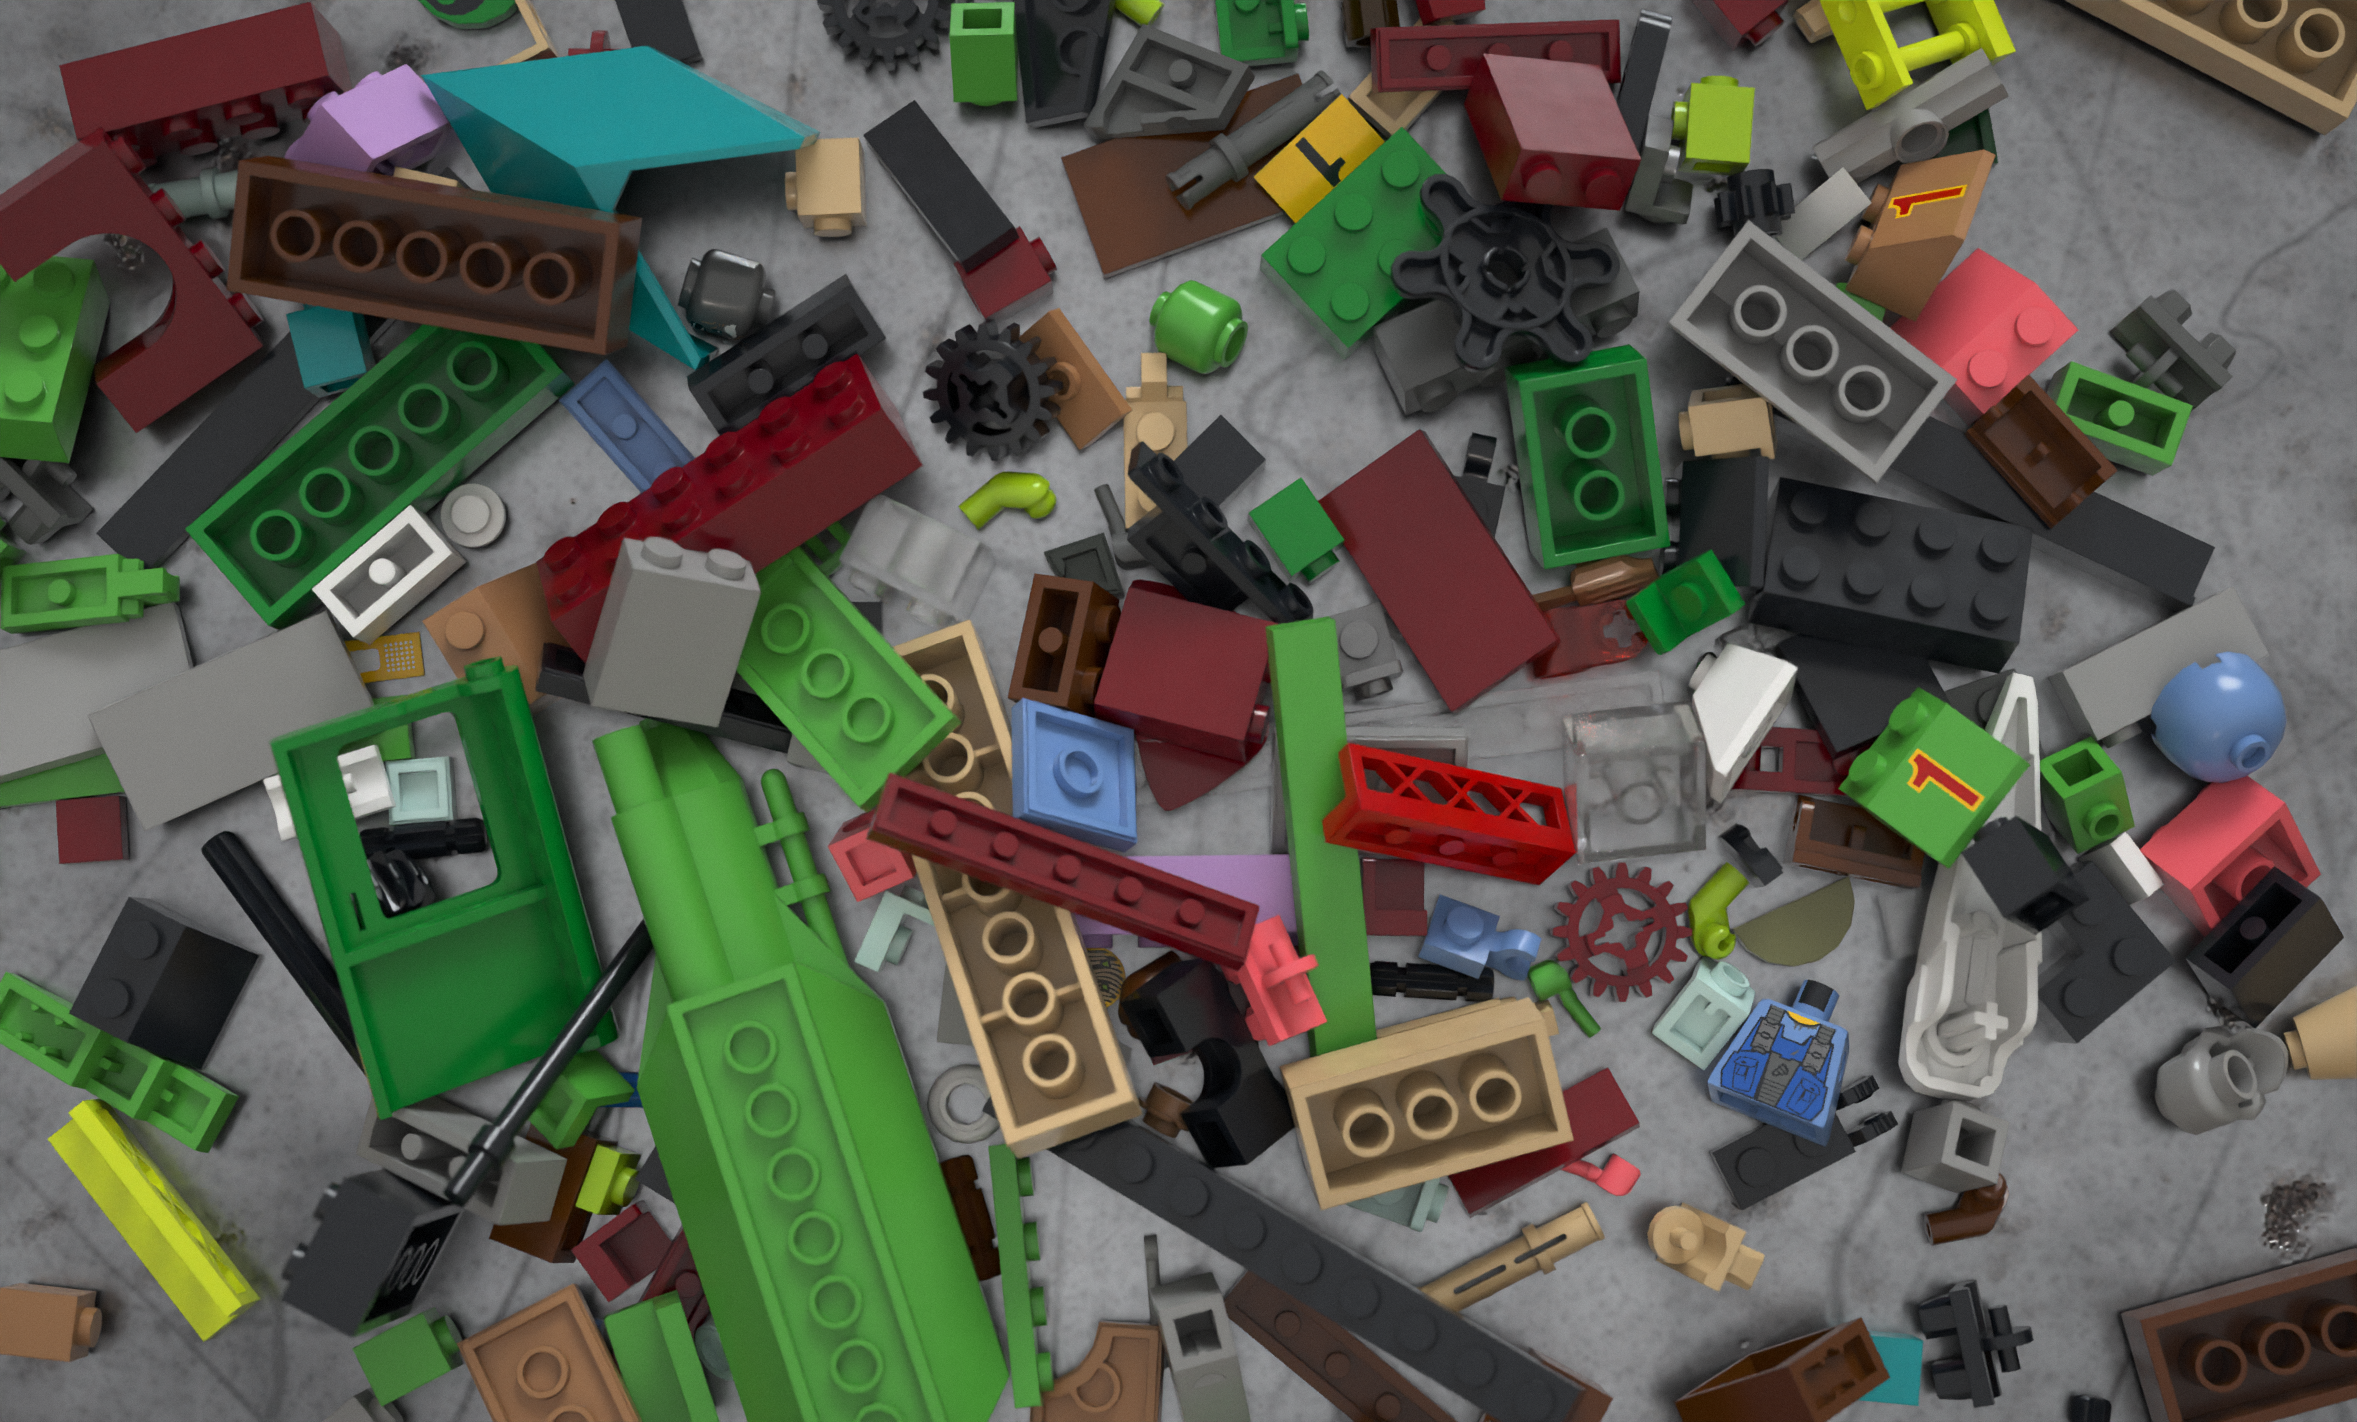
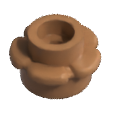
(1164, 1109)

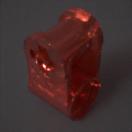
(1584, 641)

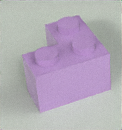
(375, 125)

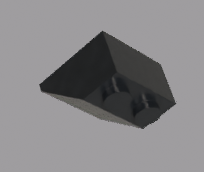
(1719, 509)
(165, 983)

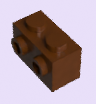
(1064, 643)

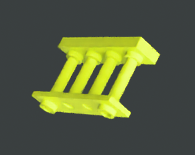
(1883, 68)

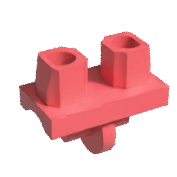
(1277, 985)

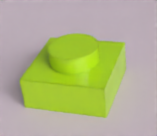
(609, 1180)

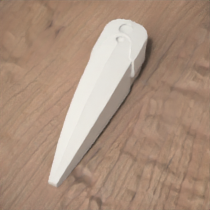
(1973, 967)

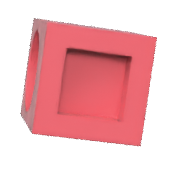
(868, 864)

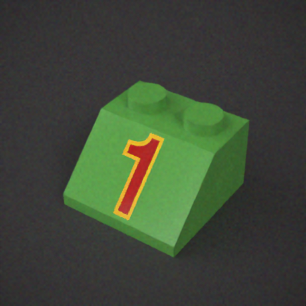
(1933, 776)

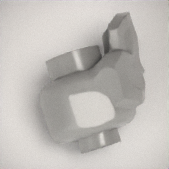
(2220, 1078)

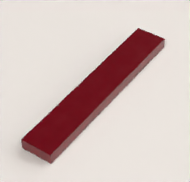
(1063, 872)

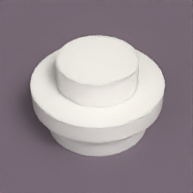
(473, 515)

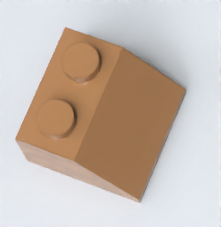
(500, 620)

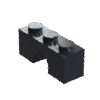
(1240, 1101)

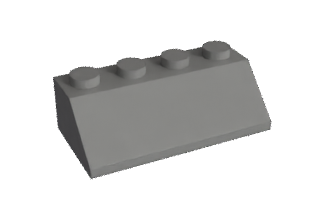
(1812, 352)

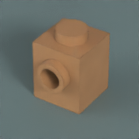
(48, 1322)

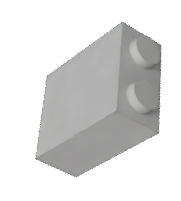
(671, 631)

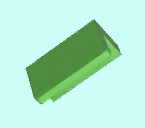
(660, 1361)

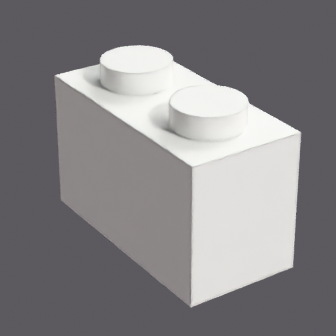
(389, 575)

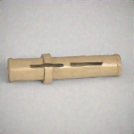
(1579, 1230)

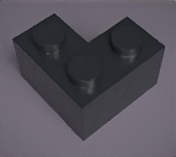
(2105, 960)

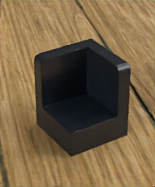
(1219, 463)

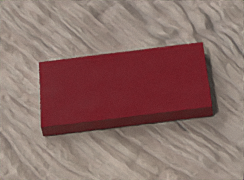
(1439, 571)

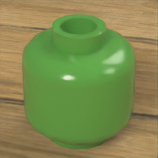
(1198, 327)

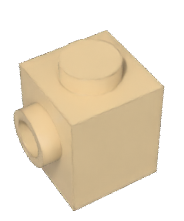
(829, 186)

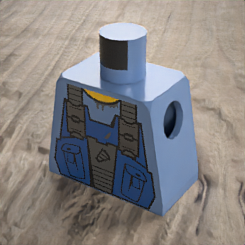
(1787, 1064)

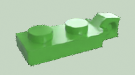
(81, 592)

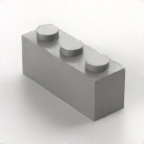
(2122, 682)
(430, 1145)

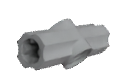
(1914, 121)

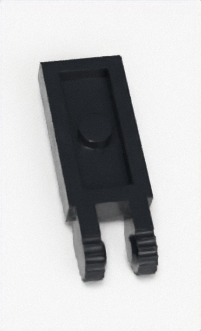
(1774, 1159)

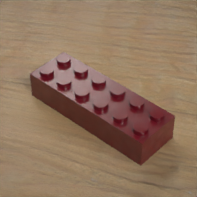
(747, 493)

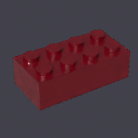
(209, 83)

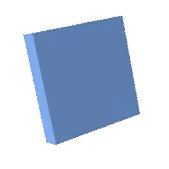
(1074, 775)

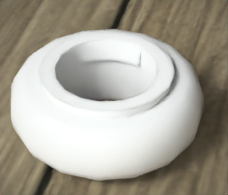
(939, 1111)

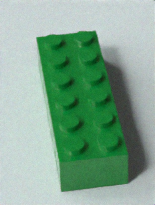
(382, 445)

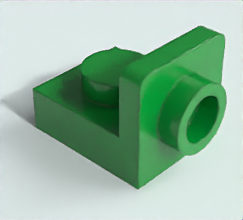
(1684, 602)

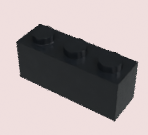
(784, 355)

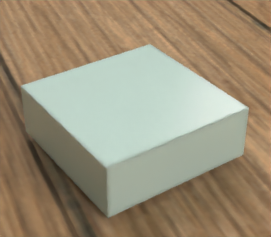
(422, 790)

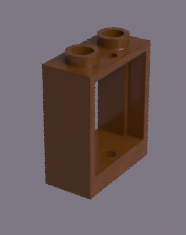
(1792, 1380)

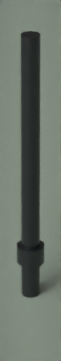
(496, 1142)

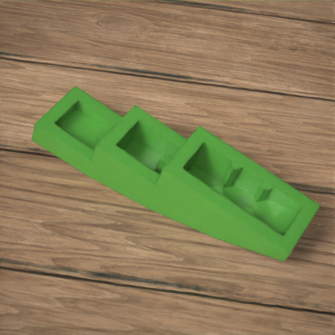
(123, 1075)

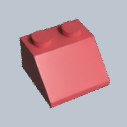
(1986, 331)
(2225, 848)

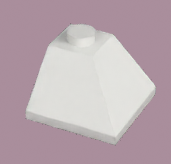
(1736, 708)

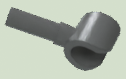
(1124, 553)

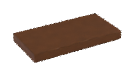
(1134, 212)

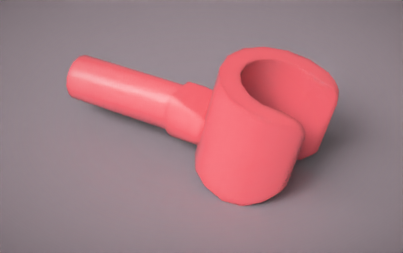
(1616, 1176)

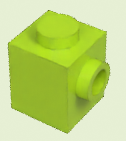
(1714, 126)

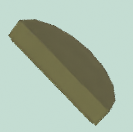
(1802, 928)

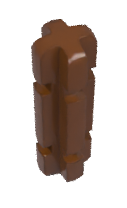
(972, 1215)

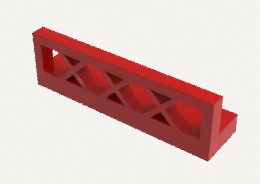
(1452, 833)

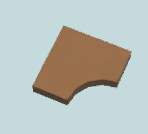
(1114, 1381)

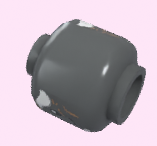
(725, 294)

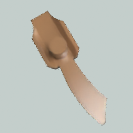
(1601, 581)

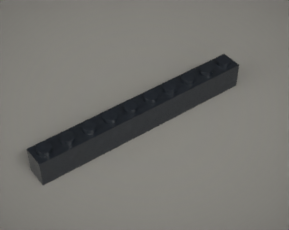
(1323, 1273)

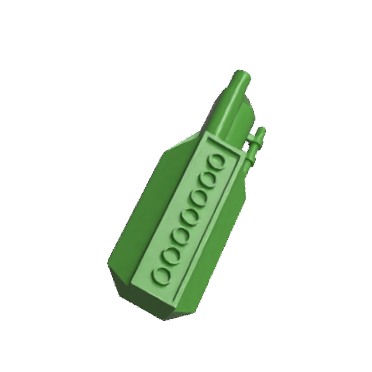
(789, 1113)

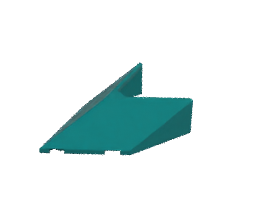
(582, 124)

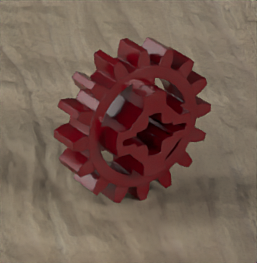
(1633, 959)

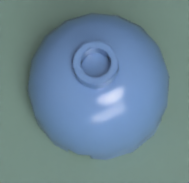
(2220, 719)

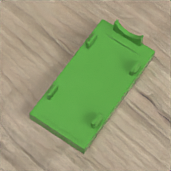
(838, 681)

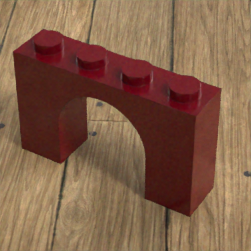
(99, 191)

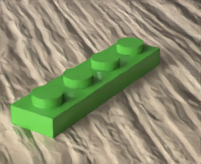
(1023, 1304)

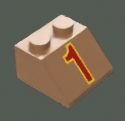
(1916, 230)

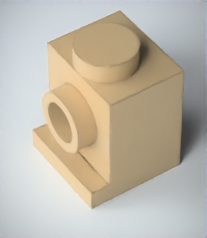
(1728, 423)

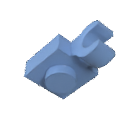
(1468, 940)

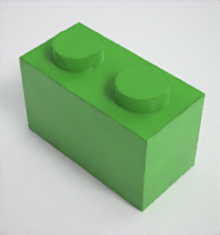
(2120, 417)

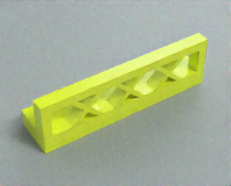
(153, 1218)

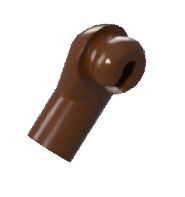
(1972, 1217)

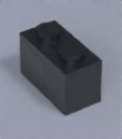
(2024, 874)
(2265, 947)

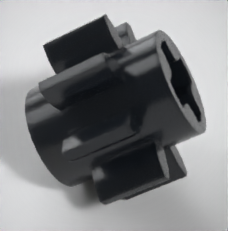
(1755, 198)

